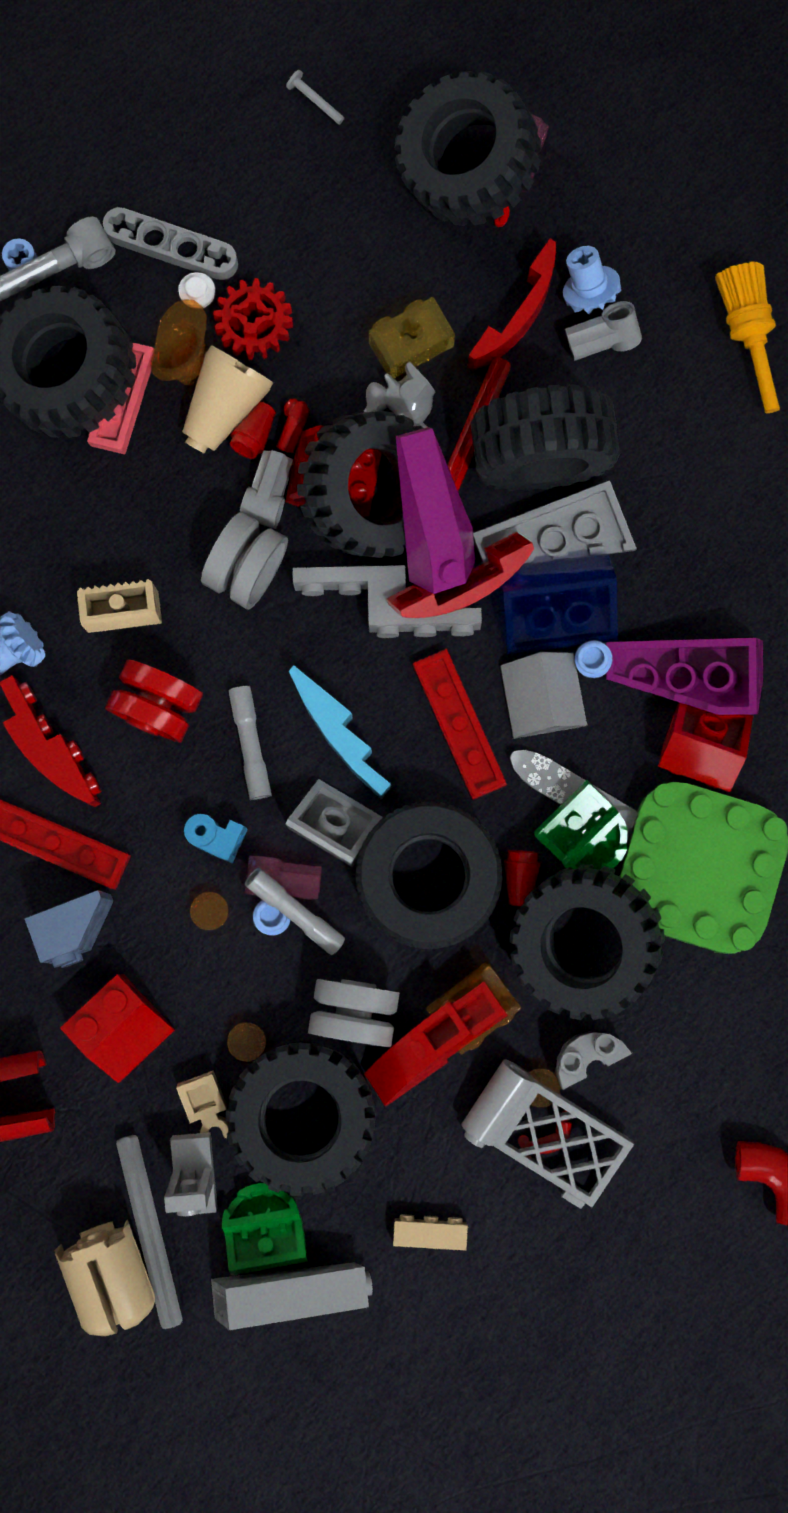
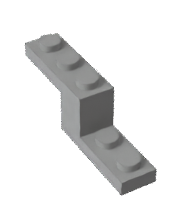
(381, 584)

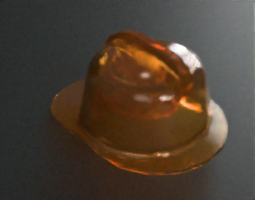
(180, 343)

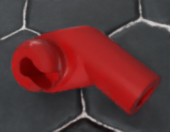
(297, 415)

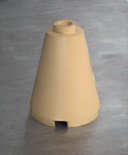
(221, 399)

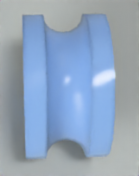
(12, 249)

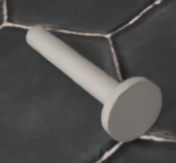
(295, 81)

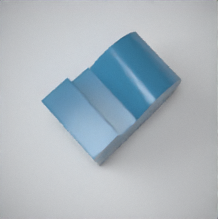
(210, 837)

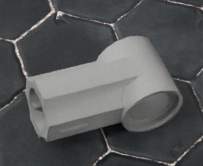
(615, 329)
(265, 498)

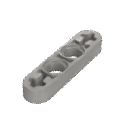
(168, 248)

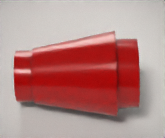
(253, 431)
(521, 874)

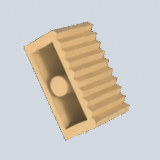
(119, 606)

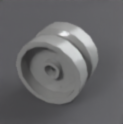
(244, 560)
(353, 1012)

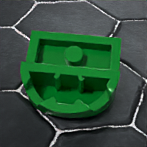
(585, 830)
(263, 1230)

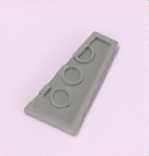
(568, 528)

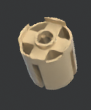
(106, 1279)

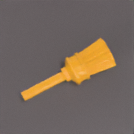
(750, 320)

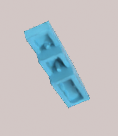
(332, 721)

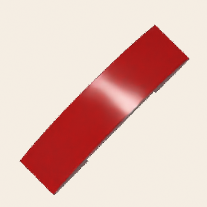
(495, 344)
(503, 562)

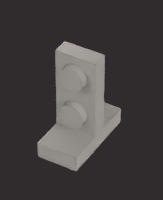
(193, 1178)

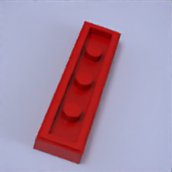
(459, 724)
(61, 846)

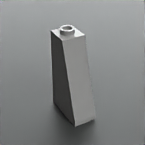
(289, 1294)

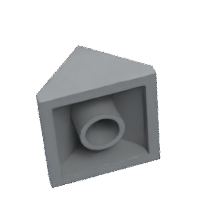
(543, 694)
(333, 822)

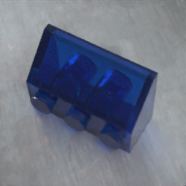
(560, 604)

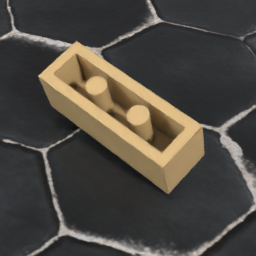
(430, 1232)

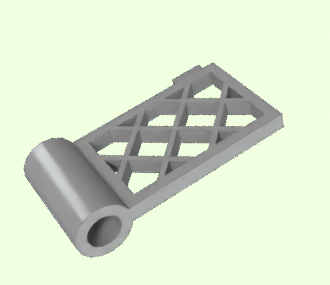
(499, 1114)

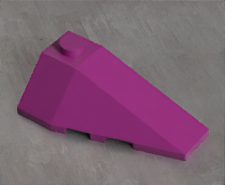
(433, 515)
(702, 673)

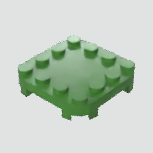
(707, 865)

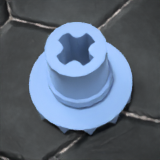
(590, 282)
(18, 643)

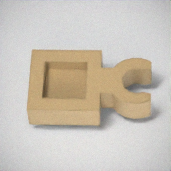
(203, 1101)

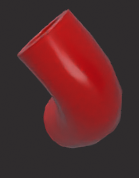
(765, 1165)

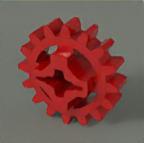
(240, 315)

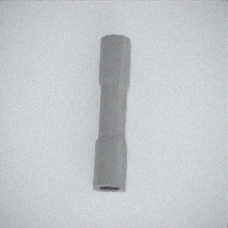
(245, 719)
(276, 896)

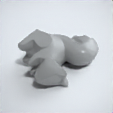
(406, 397)

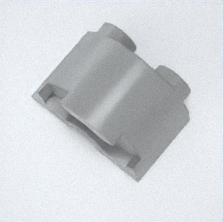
(584, 1049)

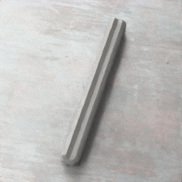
(149, 1231)

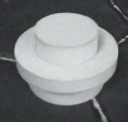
(197, 287)

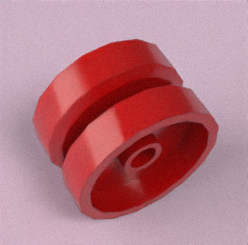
(152, 705)

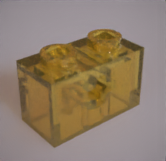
(419, 319)

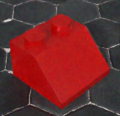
(706, 746)
(117, 1028)

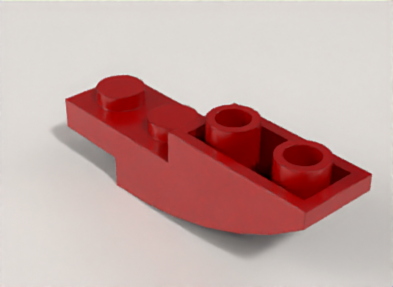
(52, 757)
(433, 1042)

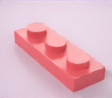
(116, 433)

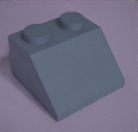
(69, 928)

